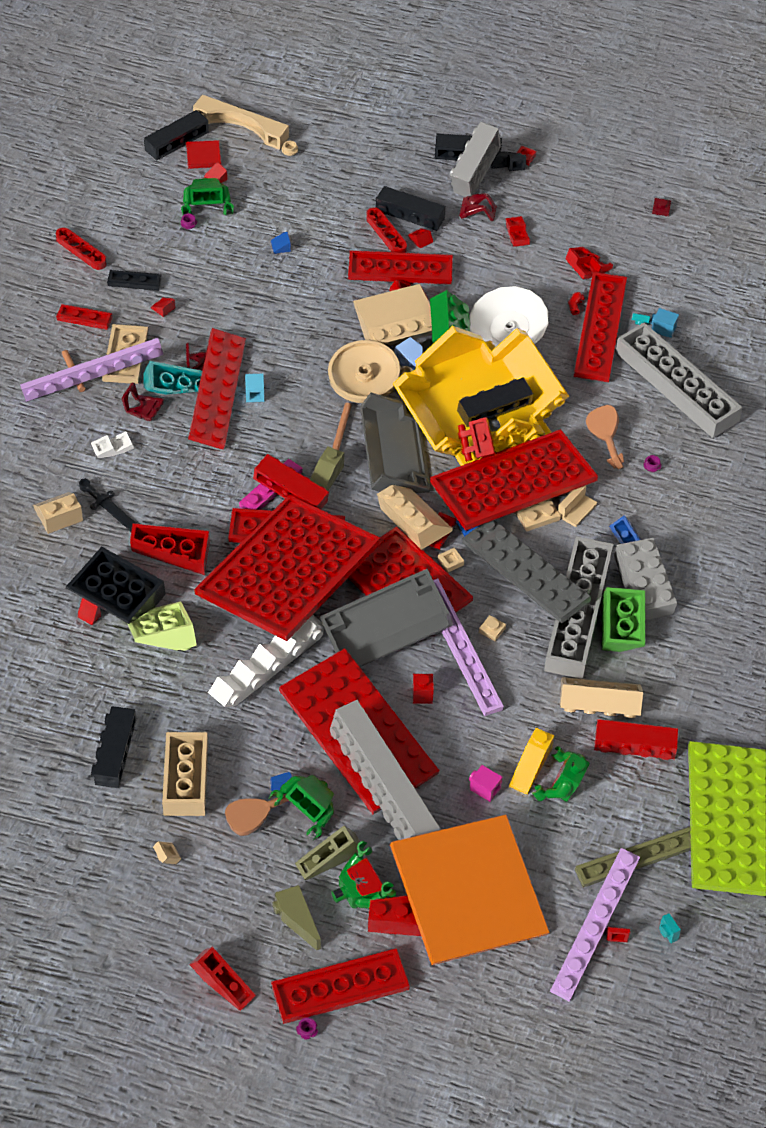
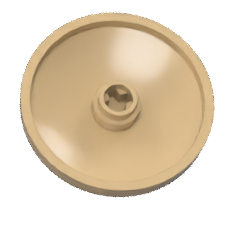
(363, 369)

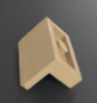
(576, 506)

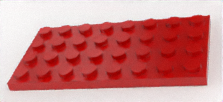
(513, 479)
(337, 683)

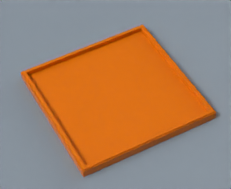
(469, 889)

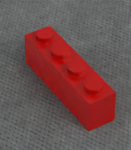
(287, 482)
(636, 739)

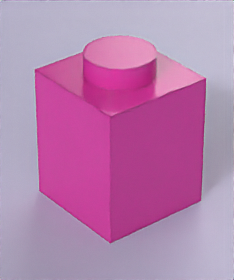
(485, 783)

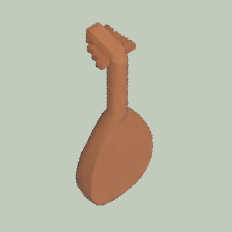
(604, 424)
(249, 814)

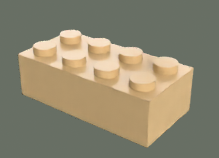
(185, 774)

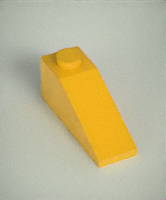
(532, 760)

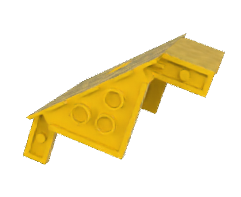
(463, 366)

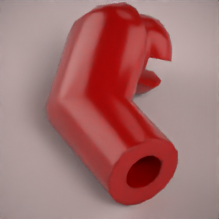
(573, 301)

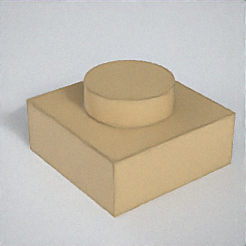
(451, 560)
(492, 628)
(166, 852)

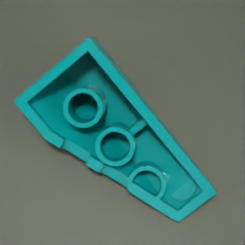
(170, 379)

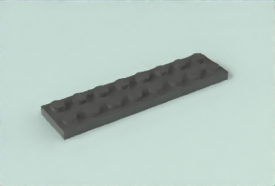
(527, 570)

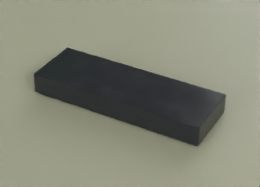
(134, 280)

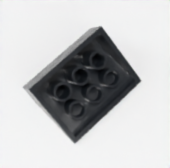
(117, 586)

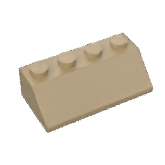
(412, 515)
(601, 697)

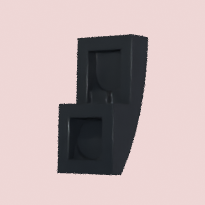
(512, 160)

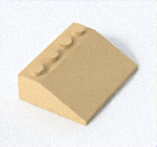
(395, 315)

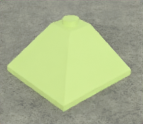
(165, 627)

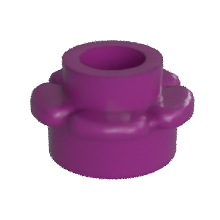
(188, 221)
(652, 463)
(307, 1023)

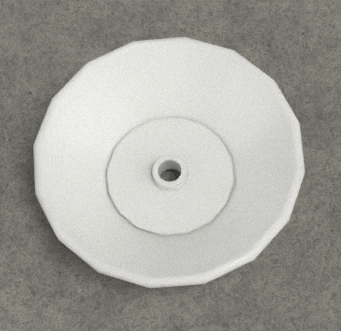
(507, 308)

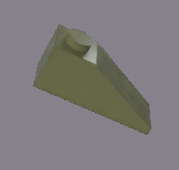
(328, 468)
(328, 854)
(296, 915)

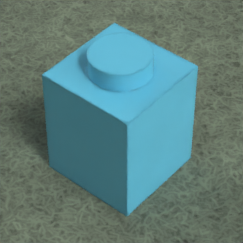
(254, 387)

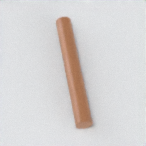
(70, 363)

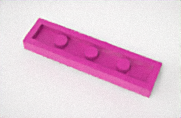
(262, 495)

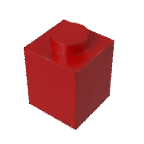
(422, 688)

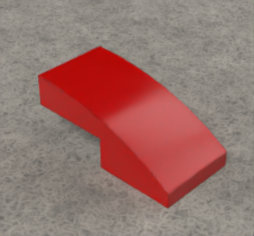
(517, 231)

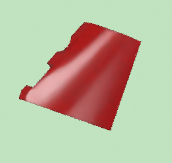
(586, 262)

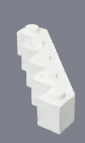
(264, 664)

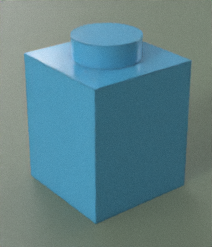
(664, 322)

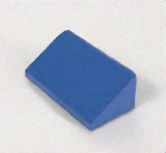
(624, 531)

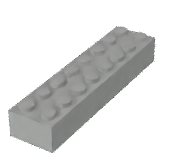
(678, 380)
(573, 638)
(381, 772)

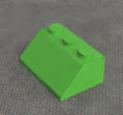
(623, 619)

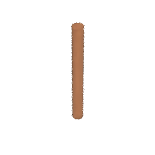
(341, 427)

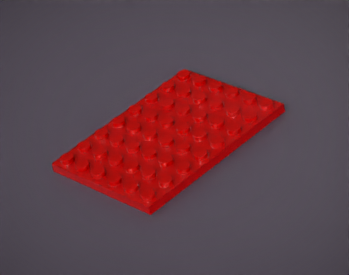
(287, 567)

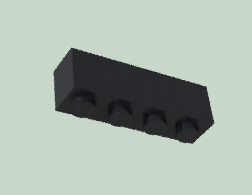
(176, 135)
(451, 146)
(410, 208)
(495, 401)
(114, 747)

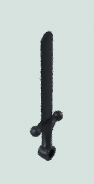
(108, 505)

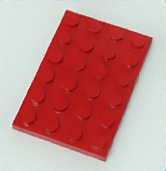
(398, 559)

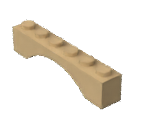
(269, 130)

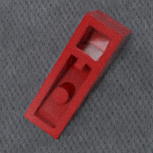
(222, 978)

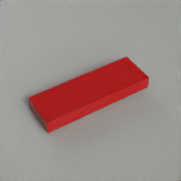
(84, 316)

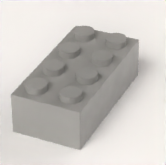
(475, 159)
(643, 570)

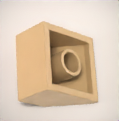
(59, 512)

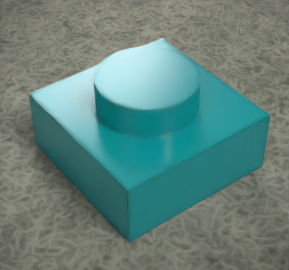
(639, 318)
(669, 928)

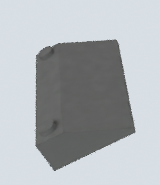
(393, 445)
(388, 619)

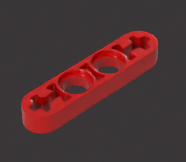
(371, 216)
(78, 250)

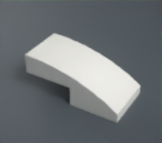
(108, 447)

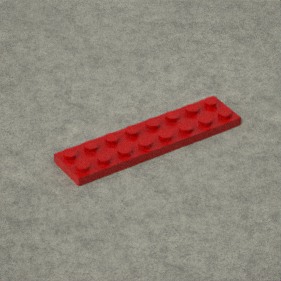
(600, 327)
(217, 389)

